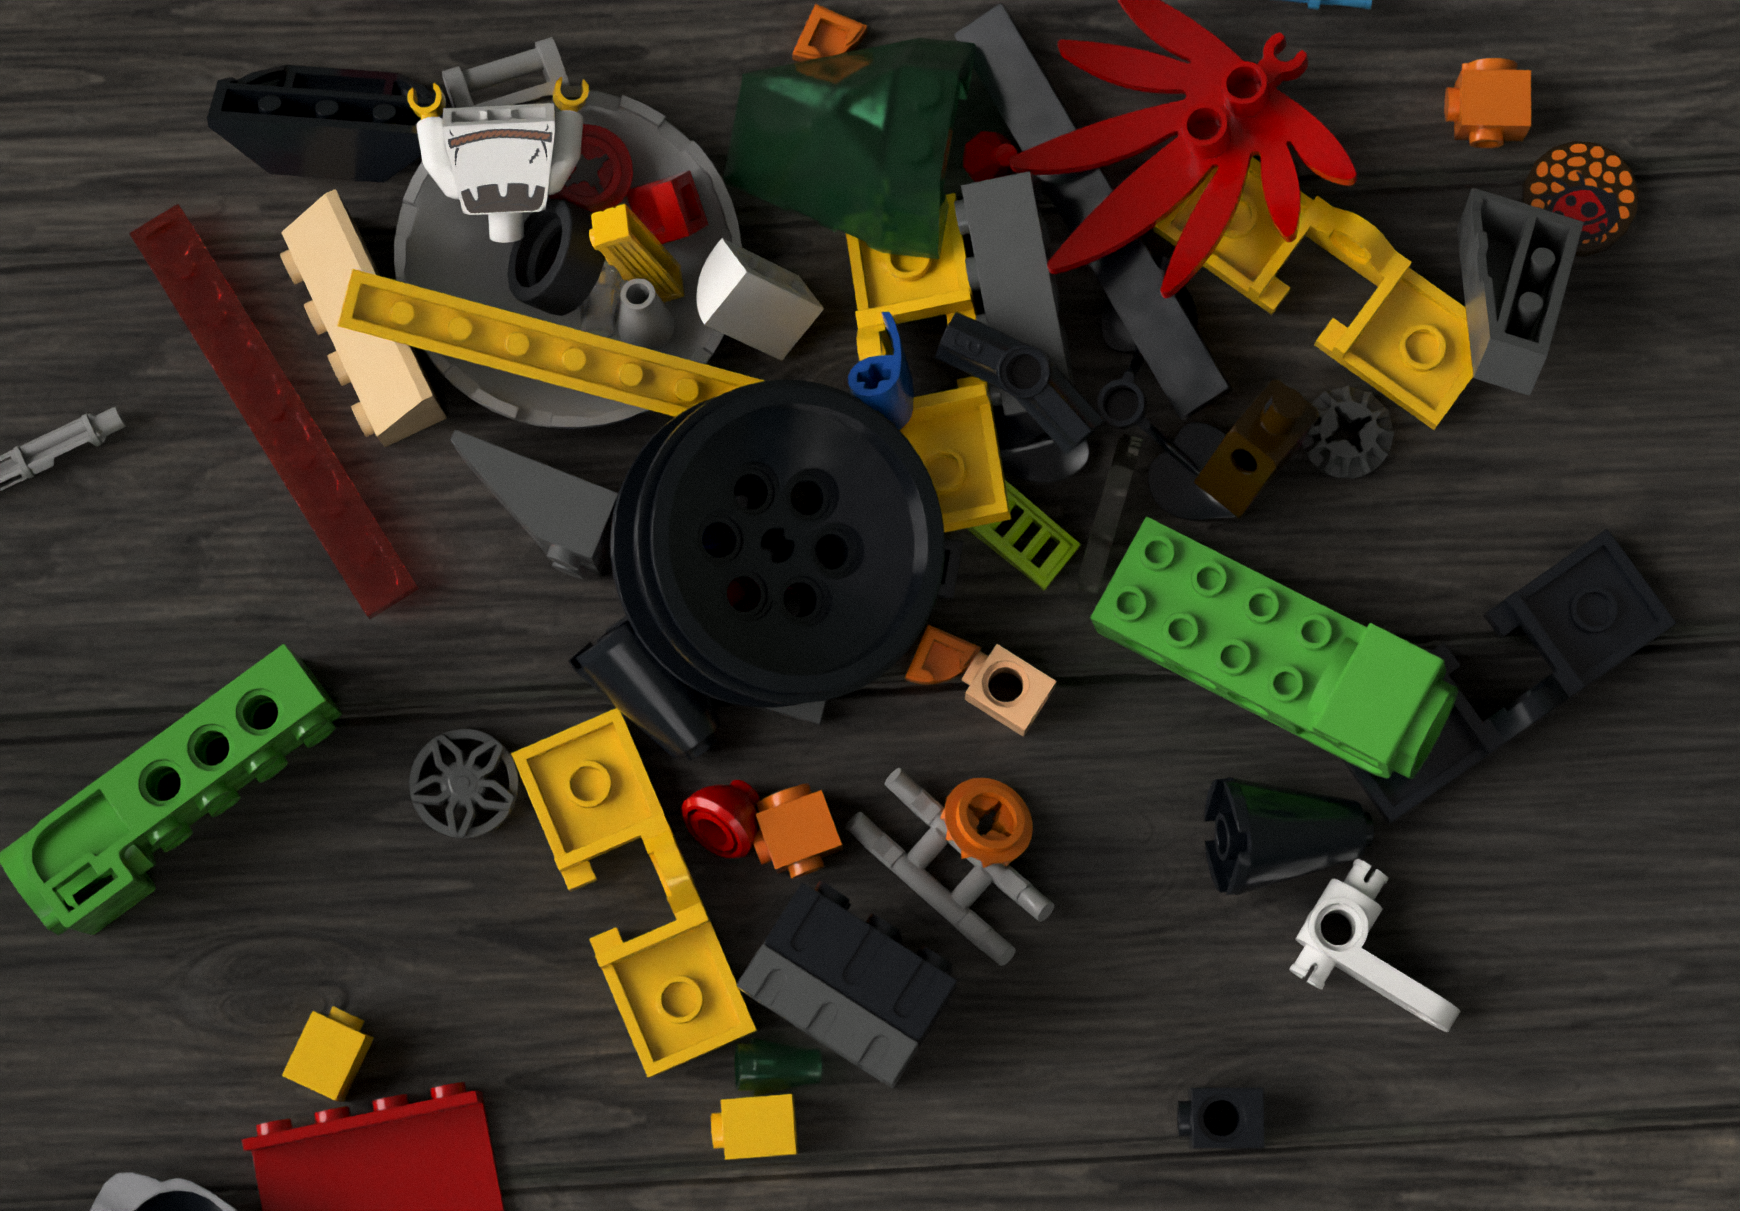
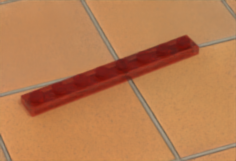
(274, 411)

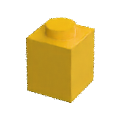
(329, 1053)
(755, 1127)

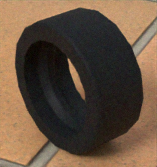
(555, 259)

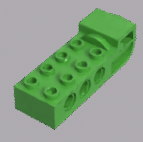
(1277, 652)
(126, 813)

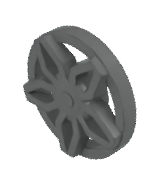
(464, 783)

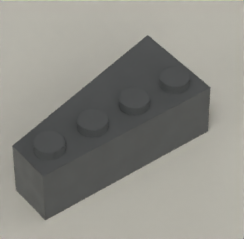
(1013, 274)

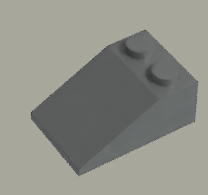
(556, 509)

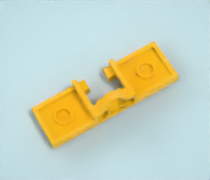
(1405, 338)
(948, 428)
(676, 978)

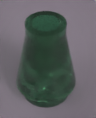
(774, 1066)

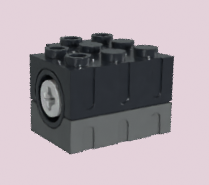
(849, 982)

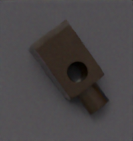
(1271, 433)

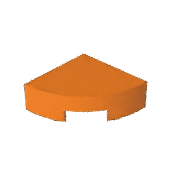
(828, 35)
(940, 657)

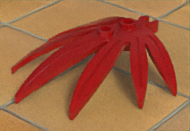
(1220, 124)

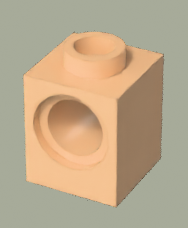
(1017, 713)

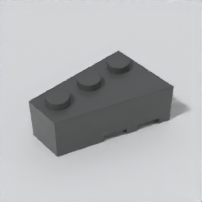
(1513, 284)

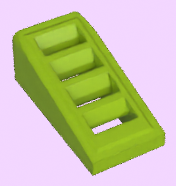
(1048, 528)

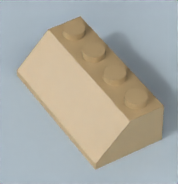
(384, 373)

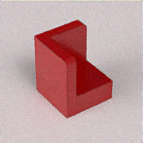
(669, 207)

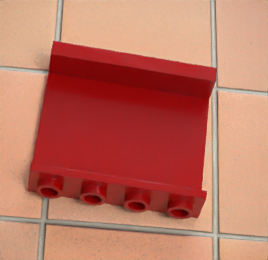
(382, 1160)

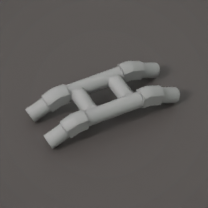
(955, 904)

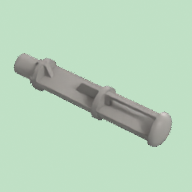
(40, 452)

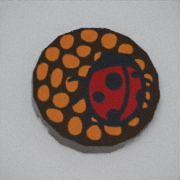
(1586, 185)

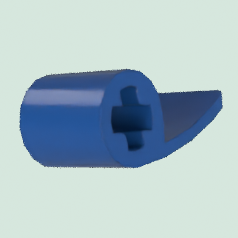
(885, 380)

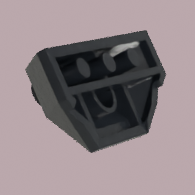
(321, 121)

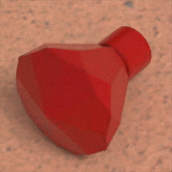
(988, 156)

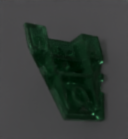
(856, 140)

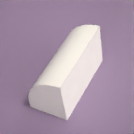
(754, 300)

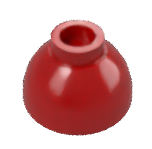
(723, 818)

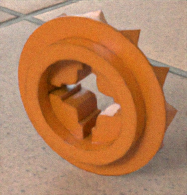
(1011, 824)

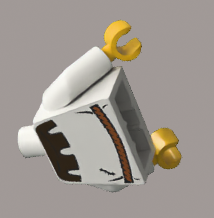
(501, 155)

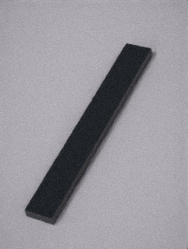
(1128, 274)

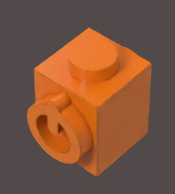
(1490, 103)
(795, 831)

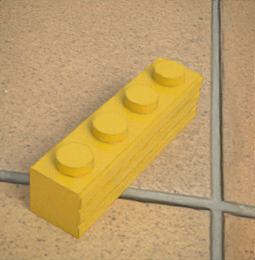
(636, 251)

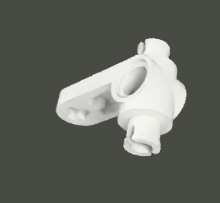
(1356, 903)

